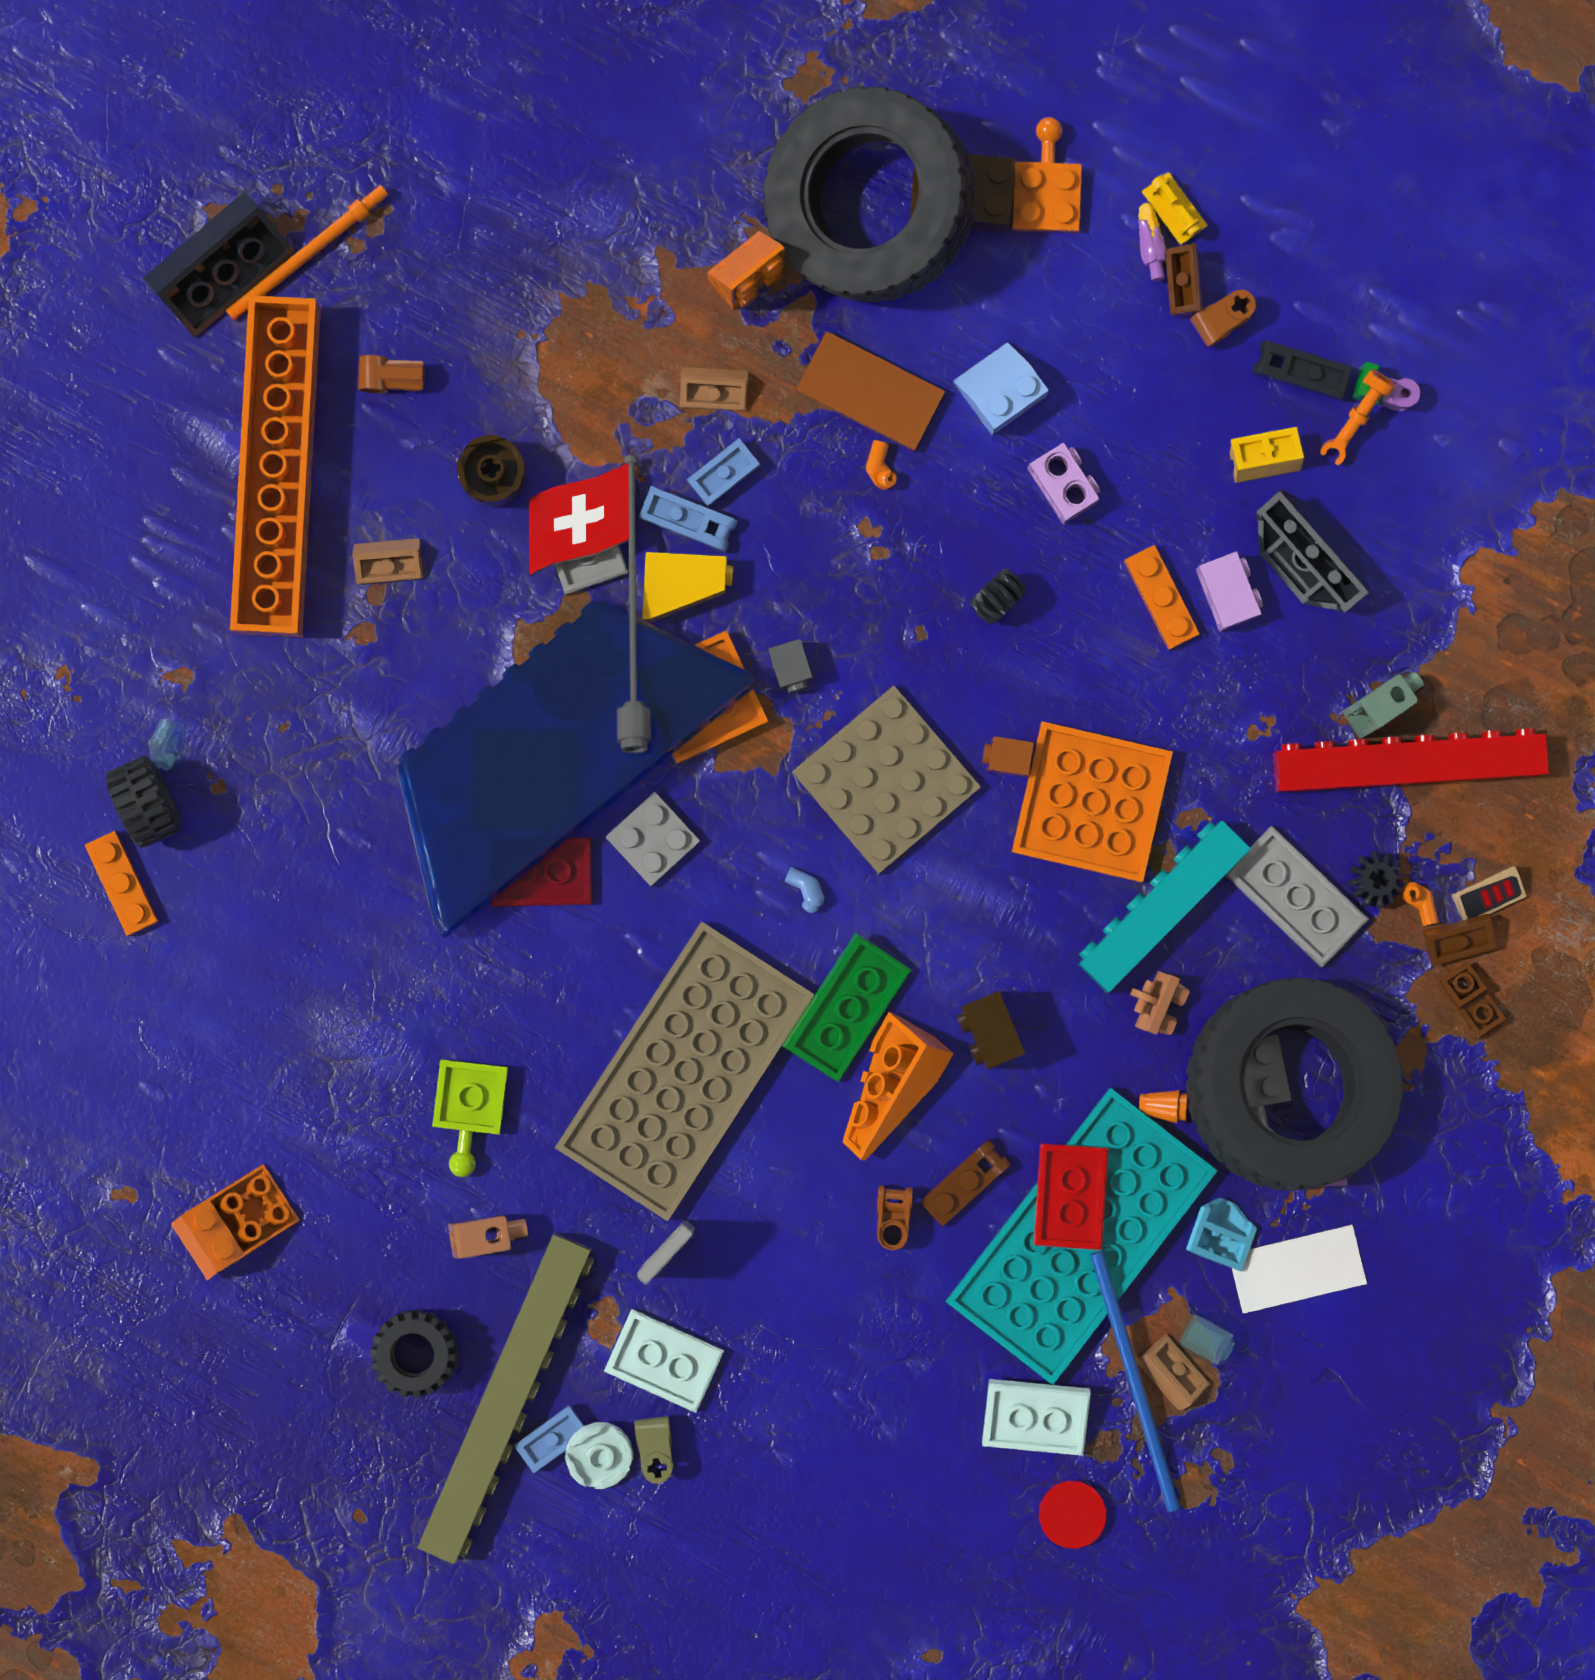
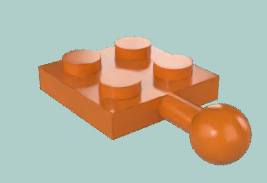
(1047, 192)

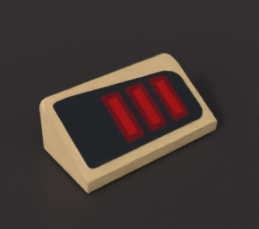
(1489, 894)

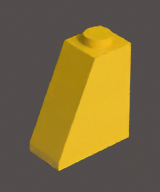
(681, 582)

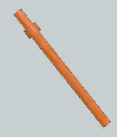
(357, 212)

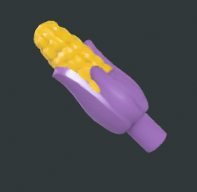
(1151, 242)

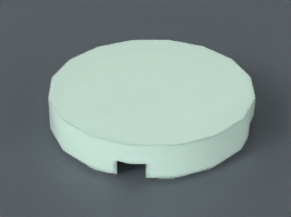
(599, 1455)

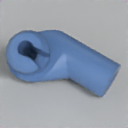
(809, 887)

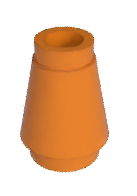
(1165, 1105)

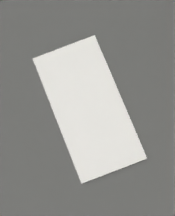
(1299, 1269)

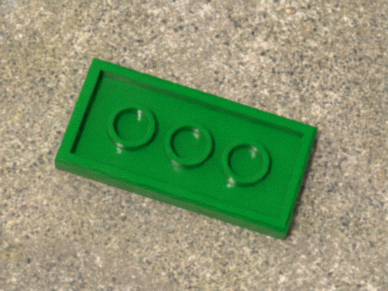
(846, 1007)

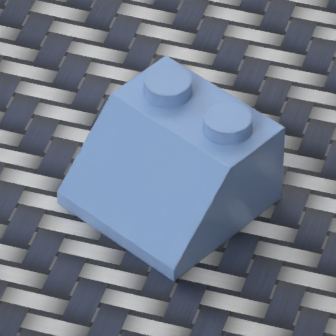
(1001, 387)

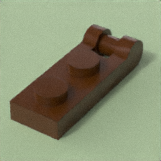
(964, 1183)

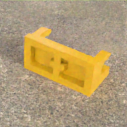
(1266, 454)

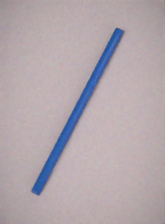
(1135, 1381)

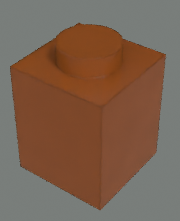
(1008, 756)

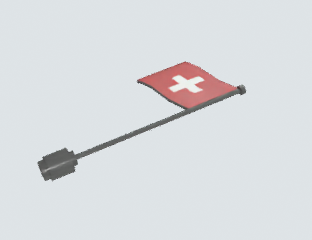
(581, 523)

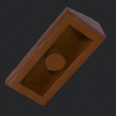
(1183, 280)

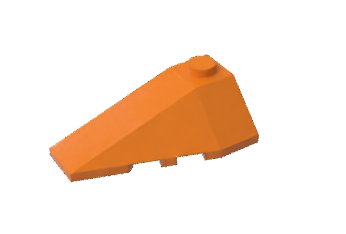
(899, 1076)

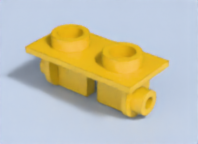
(1174, 208)

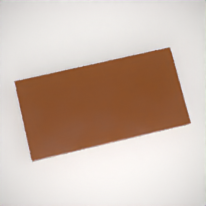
(870, 391)

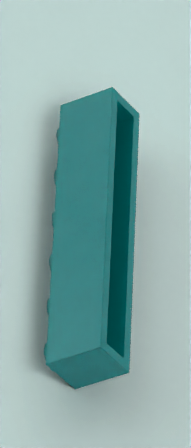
(1164, 906)

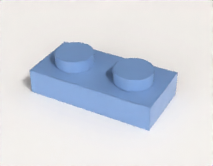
(723, 472)
(549, 1439)

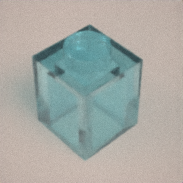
(1207, 1339)

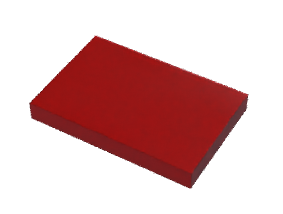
(1070, 1196)

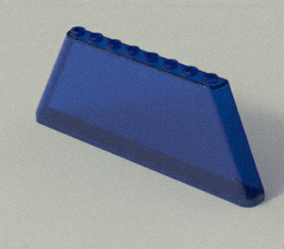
(545, 754)

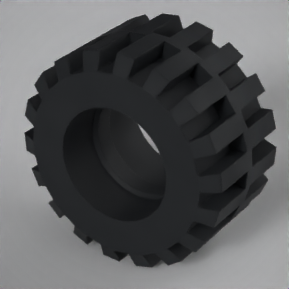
(143, 801)
(390, 1370)

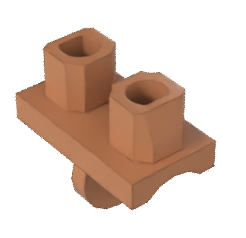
(1155, 1001)

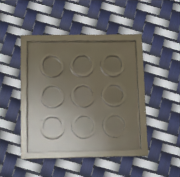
(886, 779)

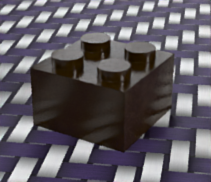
(990, 1030)

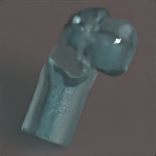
(158, 745)

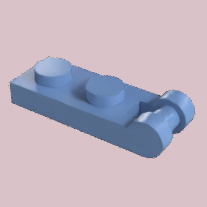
(687, 518)

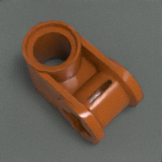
(1220, 320)
(893, 1213)

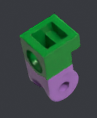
(1401, 399)

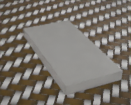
(1296, 896)

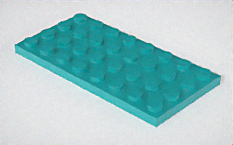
(1048, 1298)

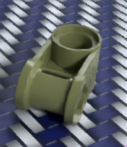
(654, 1441)

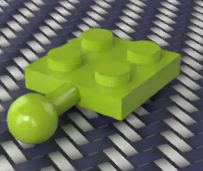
(470, 1101)

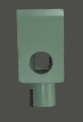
(1383, 703)

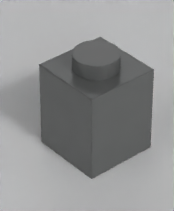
(790, 666)

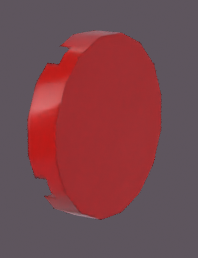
(1072, 1514)

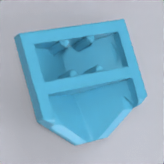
(1222, 1234)

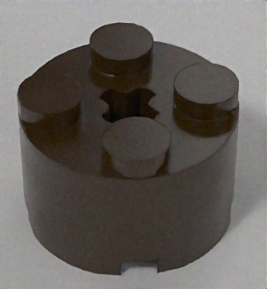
(475, 462)

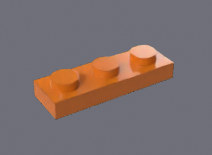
(1161, 597)
(121, 883)

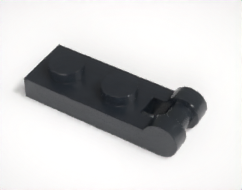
(1302, 370)

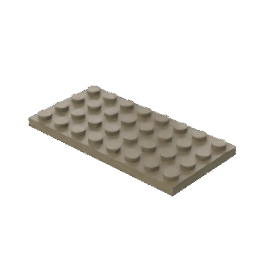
(684, 1071)

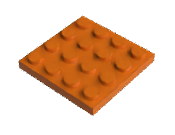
(1092, 802)

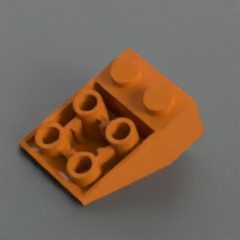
(748, 269)
(234, 1221)

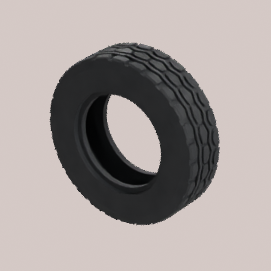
(813, 148)
(1368, 1072)

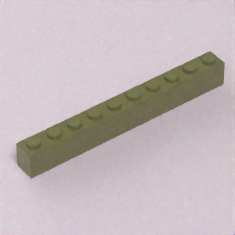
(504, 1399)

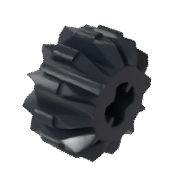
(998, 596)
(1366, 884)

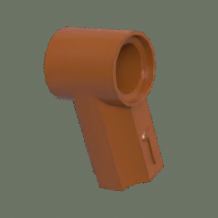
(380, 374)

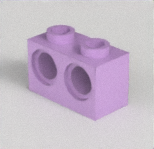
(1056, 486)

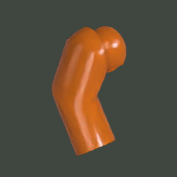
(877, 468)
(1423, 901)

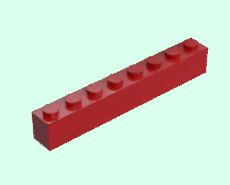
(1410, 762)

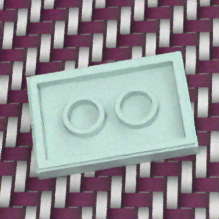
(664, 1360)
(1036, 1417)

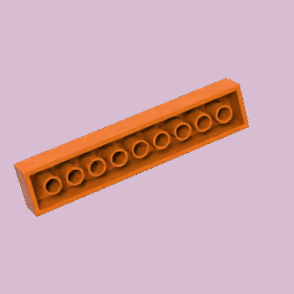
(275, 466)

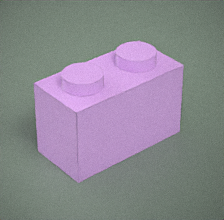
(1229, 590)

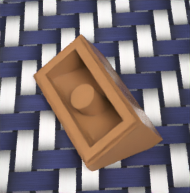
(714, 388)
(388, 561)
(1173, 1373)

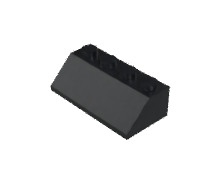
(219, 264)

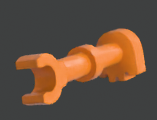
(1379, 386)

